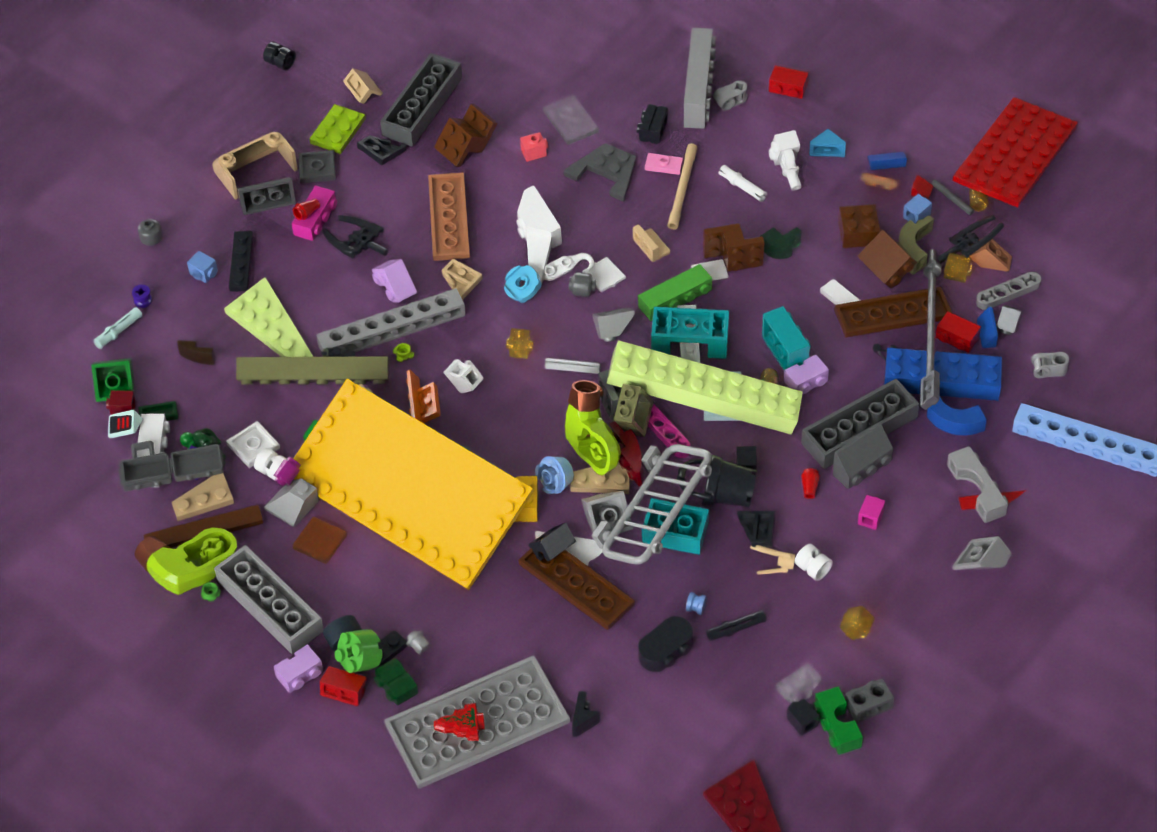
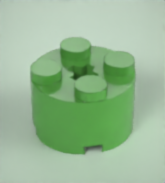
(358, 650)

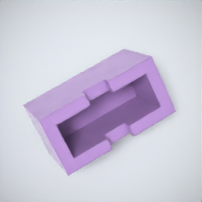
(807, 376)
(298, 670)

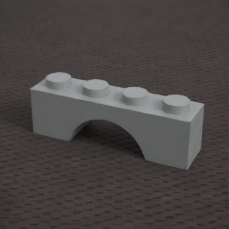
(967, 466)

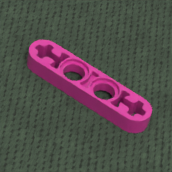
(668, 427)

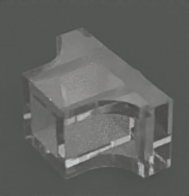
(799, 684)

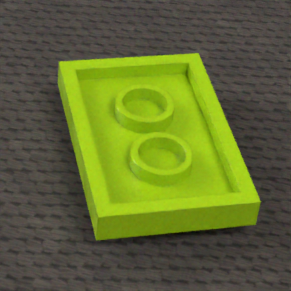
(337, 129)

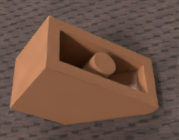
(992, 257)

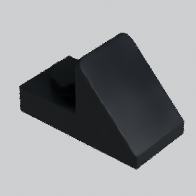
(583, 717)

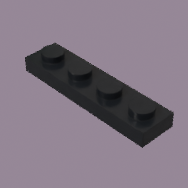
(240, 261)

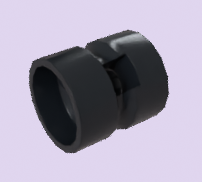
(279, 56)

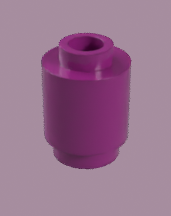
(287, 472)

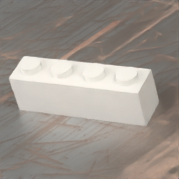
(153, 429)

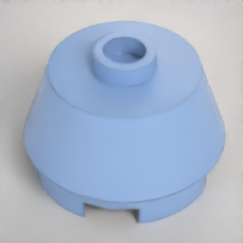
(554, 474)

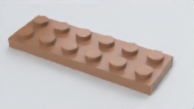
(448, 216)

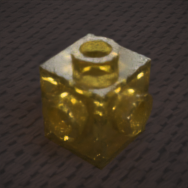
(519, 343)
(856, 622)

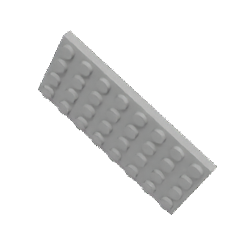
(515, 707)

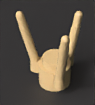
(785, 560)

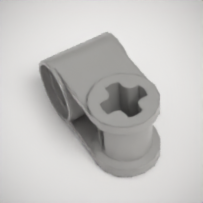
(730, 96)
(1051, 364)

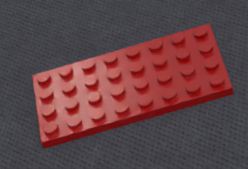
(1015, 152)

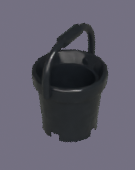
(727, 483)

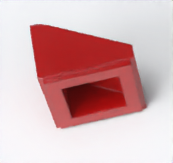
(921, 187)

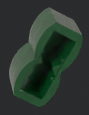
(395, 681)

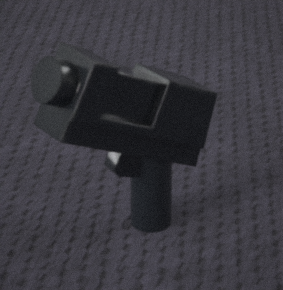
(337, 352)

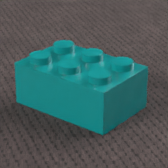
(784, 338)
(686, 531)

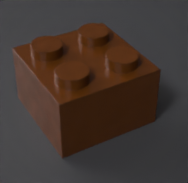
(858, 225)

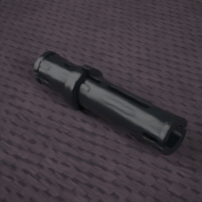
(714, 633)

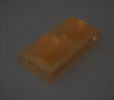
(887, 183)

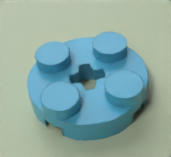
(528, 290)

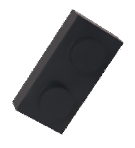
(391, 646)

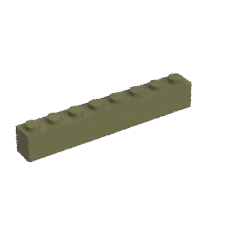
(312, 370)

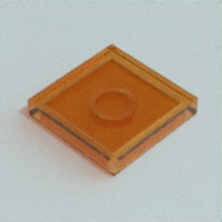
(319, 540)

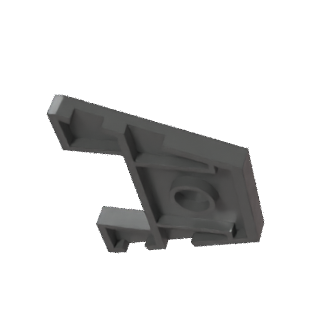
(609, 163)

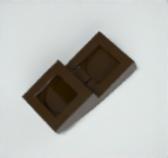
(190, 351)

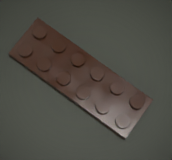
(889, 312)
(580, 586)

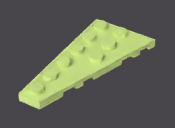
(267, 320)

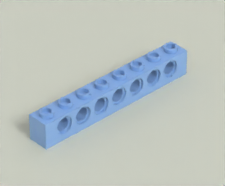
(1086, 439)

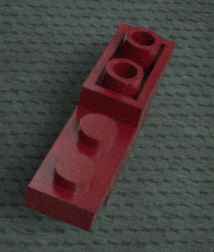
(630, 453)

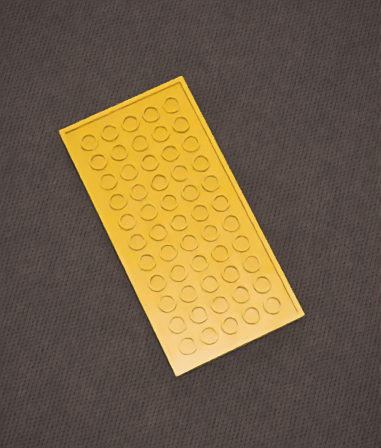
(410, 483)

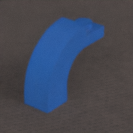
(957, 421)

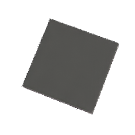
(317, 166)

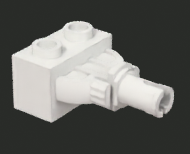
(784, 153)

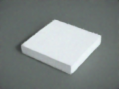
(251, 442)

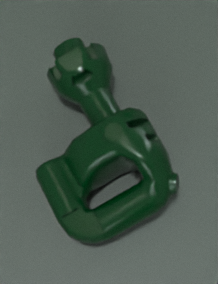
(206, 437)

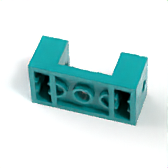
(710, 328)

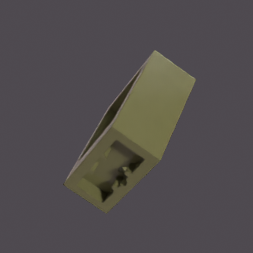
(636, 403)

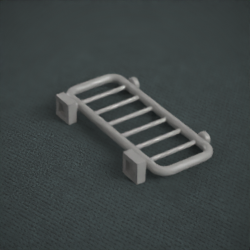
(654, 462)

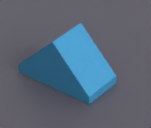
(827, 145)

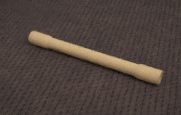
(675, 215)

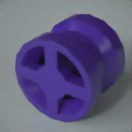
(142, 296)

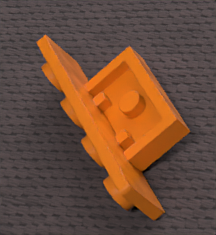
(423, 400)

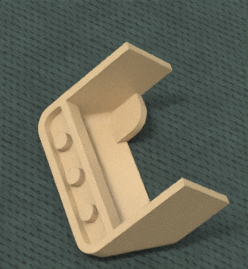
(251, 152)

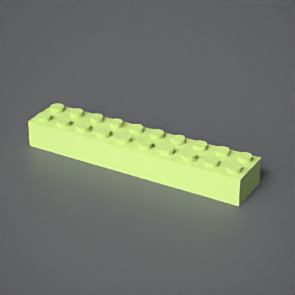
(706, 387)

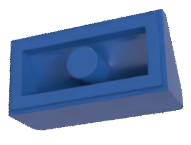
(886, 161)
(988, 330)

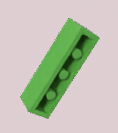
(676, 291)

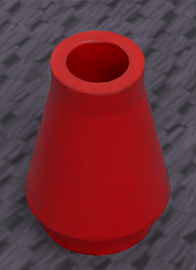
(305, 209)
(810, 481)

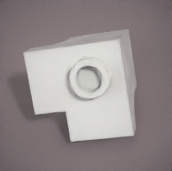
(463, 375)

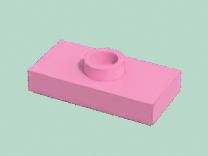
(664, 163)

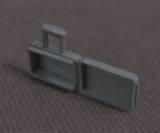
(157, 468)

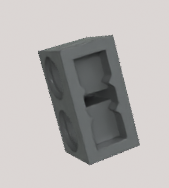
(872, 704)

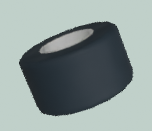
(337, 627)

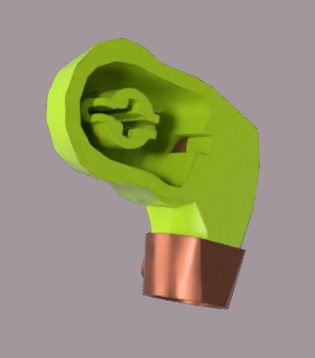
(588, 431)
(189, 563)

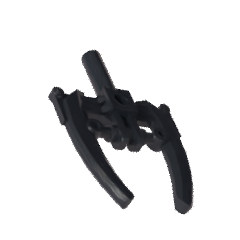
(362, 241)
(963, 245)

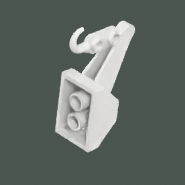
(543, 233)

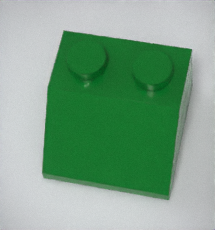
(112, 376)

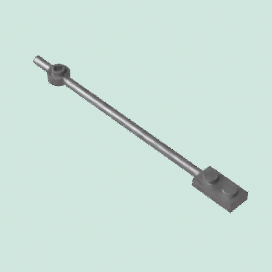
(931, 382)

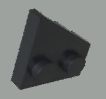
(380, 149)
(758, 526)

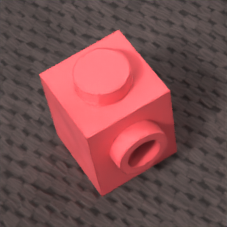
(533, 146)

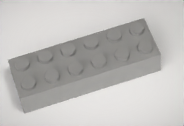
(699, 77)
(269, 599)

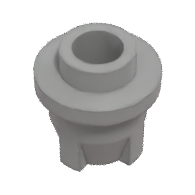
(418, 641)

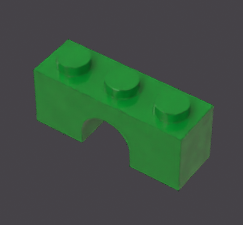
(842, 735)

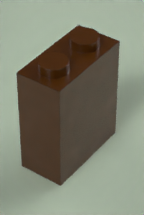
(887, 259)

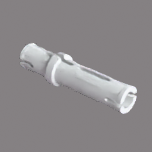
(736, 179)

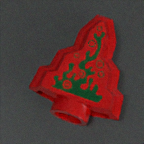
(463, 722)

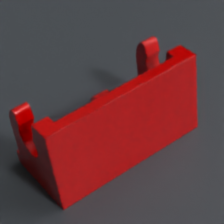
(342, 686)

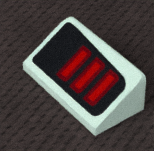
(123, 423)

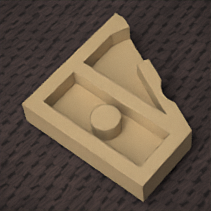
(461, 277)

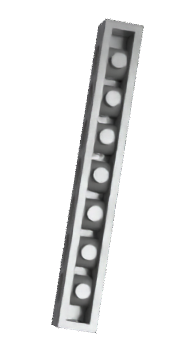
(394, 323)

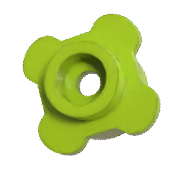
(403, 352)

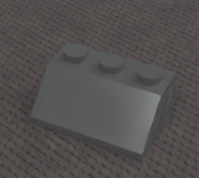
(266, 195)
(862, 456)

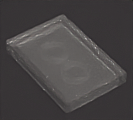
(570, 119)

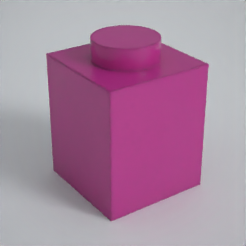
(871, 512)

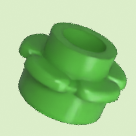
(210, 587)

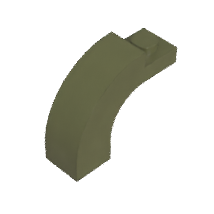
(910, 235)

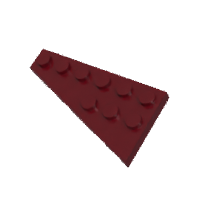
(743, 801)

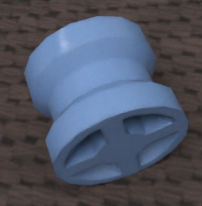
(696, 603)

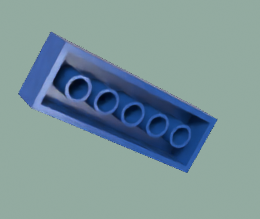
(960, 373)

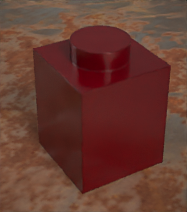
(121, 401)

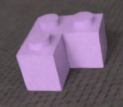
(395, 279)

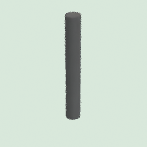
(946, 192)

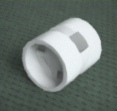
(268, 462)
(814, 562)

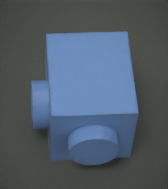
(917, 208)
(202, 267)

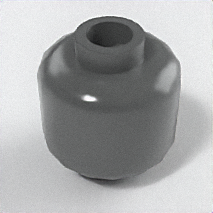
(150, 232)
(582, 284)

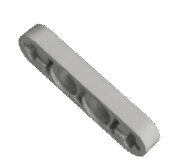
(1010, 293)

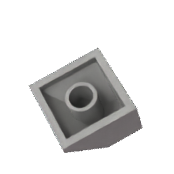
(612, 323)
(293, 502)
(607, 508)
(983, 554)

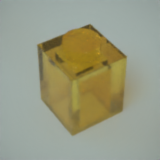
(957, 267)

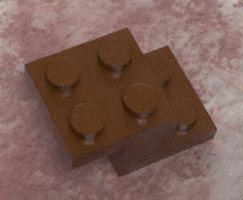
(465, 135)
(730, 243)

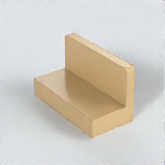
(361, 85)
(650, 243)

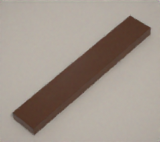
(229, 521)

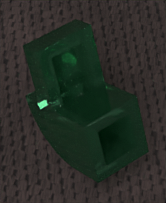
(779, 245)

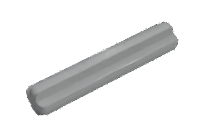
(572, 365)

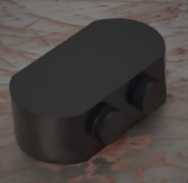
(665, 644)

